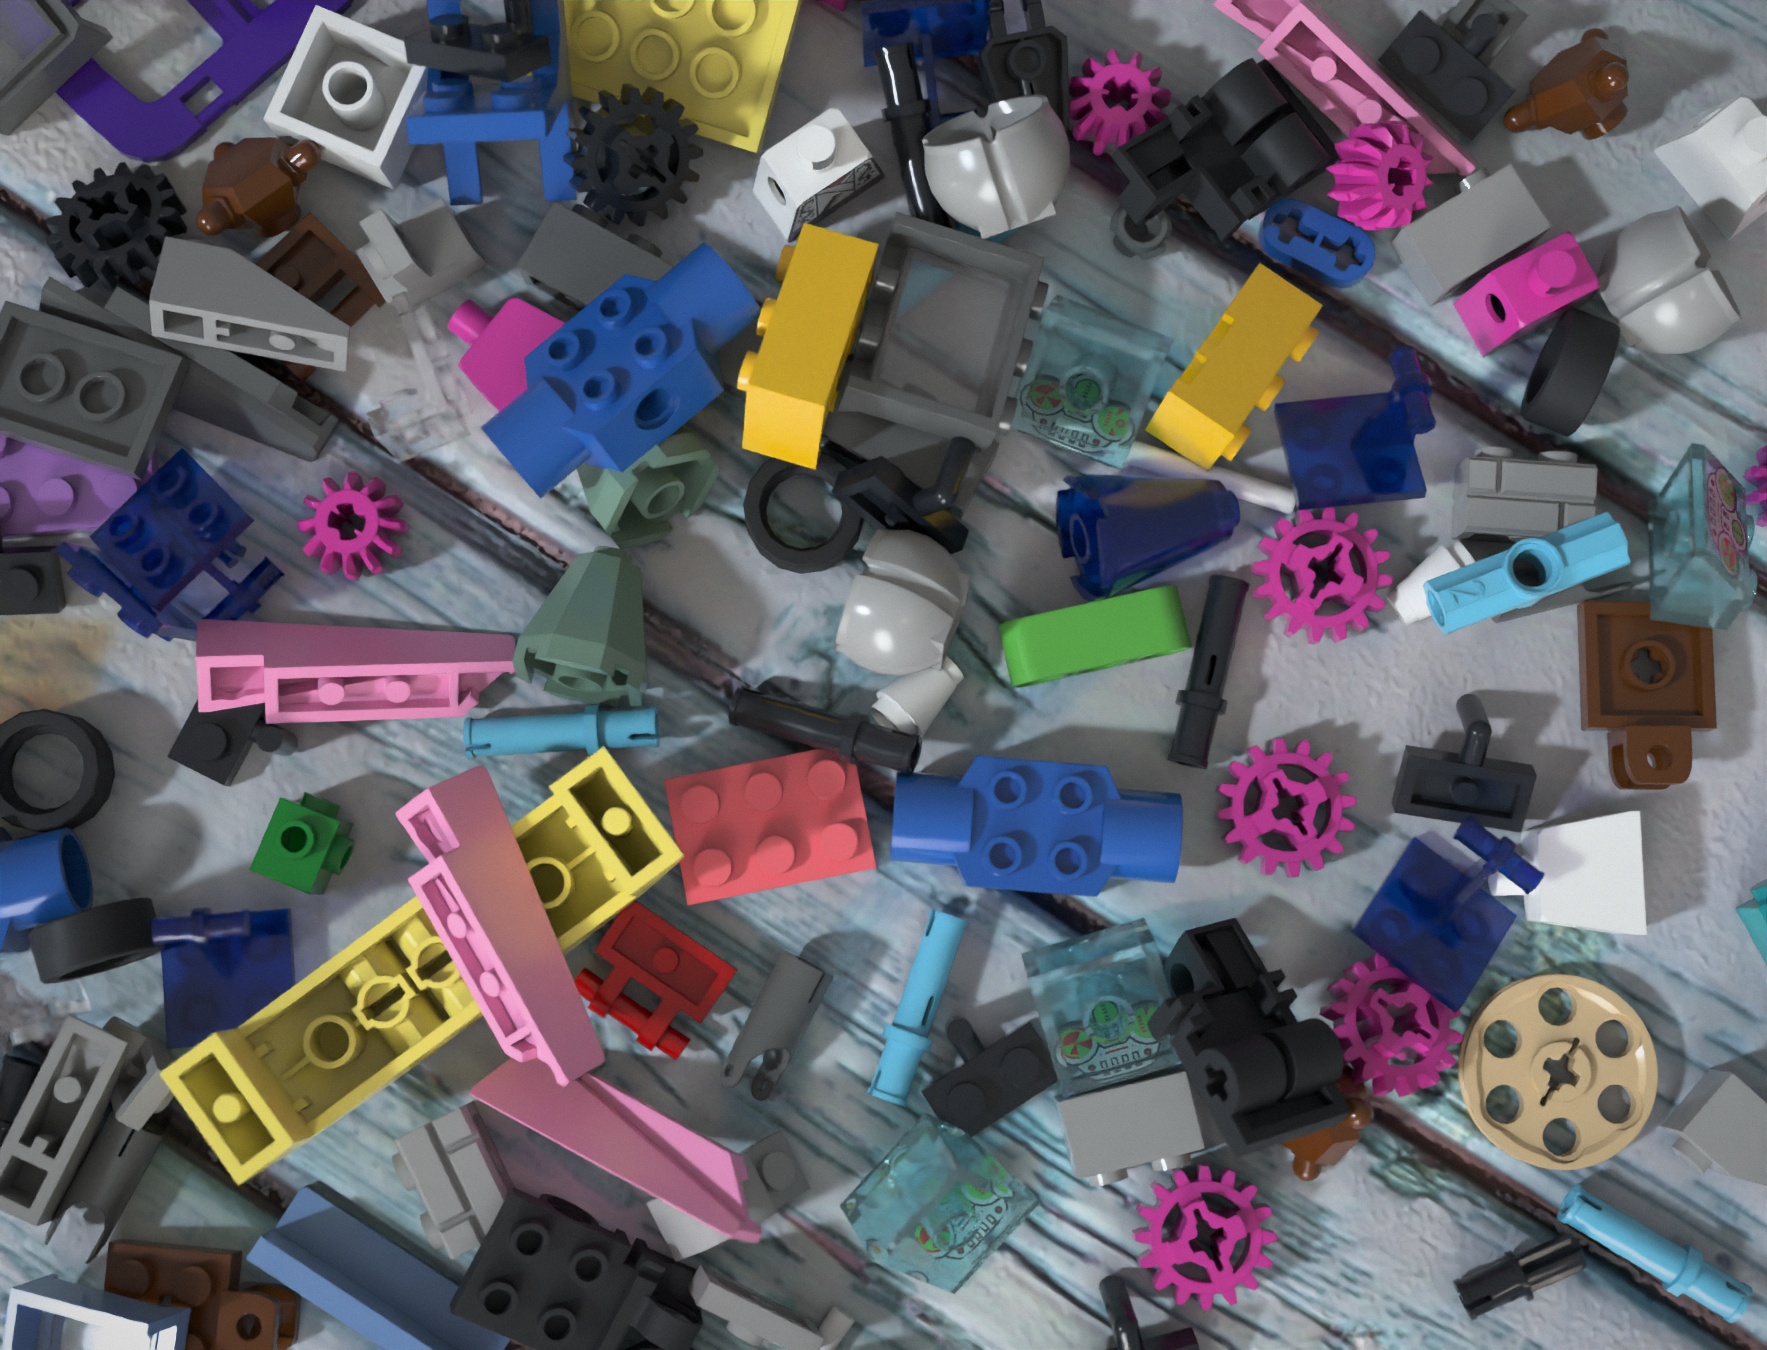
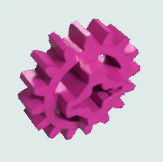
(1345, 586)
(1300, 833)
(1385, 1025)
(1232, 1225)

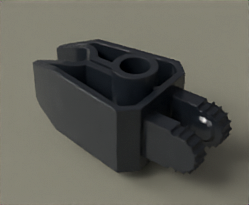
(1026, 60)

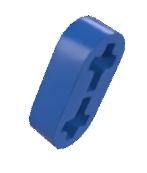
(1322, 230)

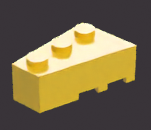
(805, 343)
(1236, 369)

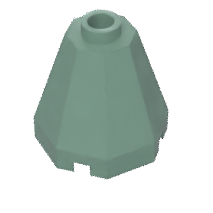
(642, 498)
(590, 633)

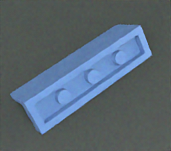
(365, 1279)

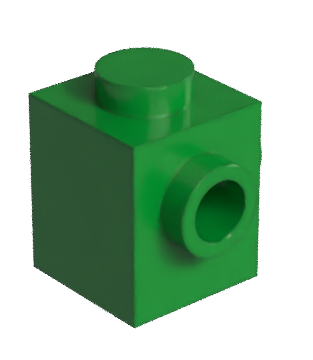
(304, 844)

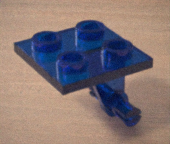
(936, 31)
(1359, 444)
(175, 532)
(97, 574)
(1440, 920)
(221, 969)

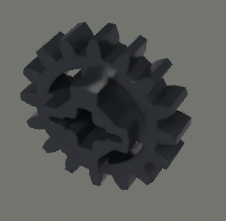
(651, 139)
(110, 227)

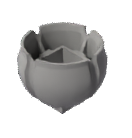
(999, 166)
(1661, 286)
(904, 607)

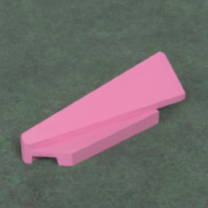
(1341, 74)
(345, 670)
(497, 925)
(627, 1140)

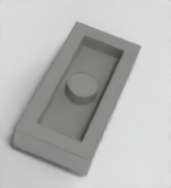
(752, 1314)

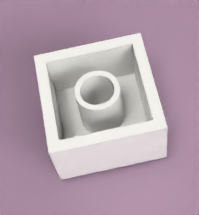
(349, 96)

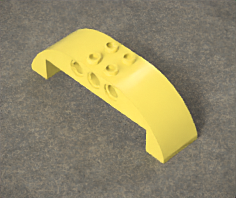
(397, 988)

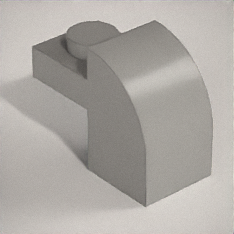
(420, 253)
(772, 1182)

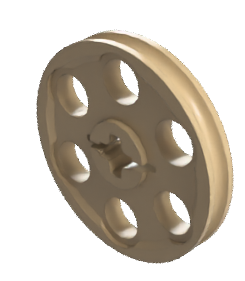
(1591, 1071)

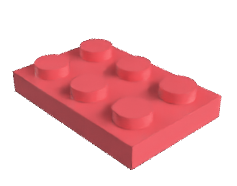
(768, 825)

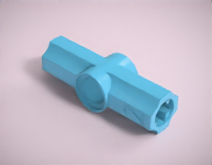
(1559, 557)

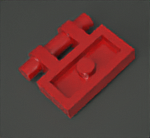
(666, 963)

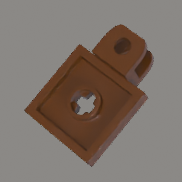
(1644, 716)
(207, 1281)

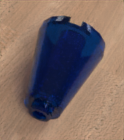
(1138, 526)

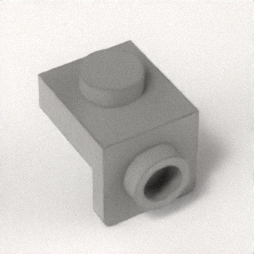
(139, 1085)

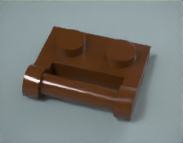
(312, 264)

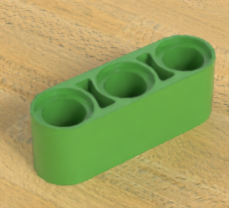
(1094, 636)

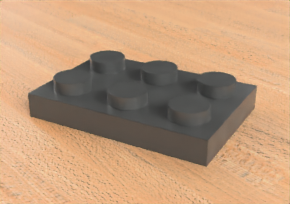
(84, 390)

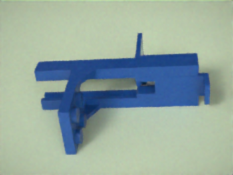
(526, 108)

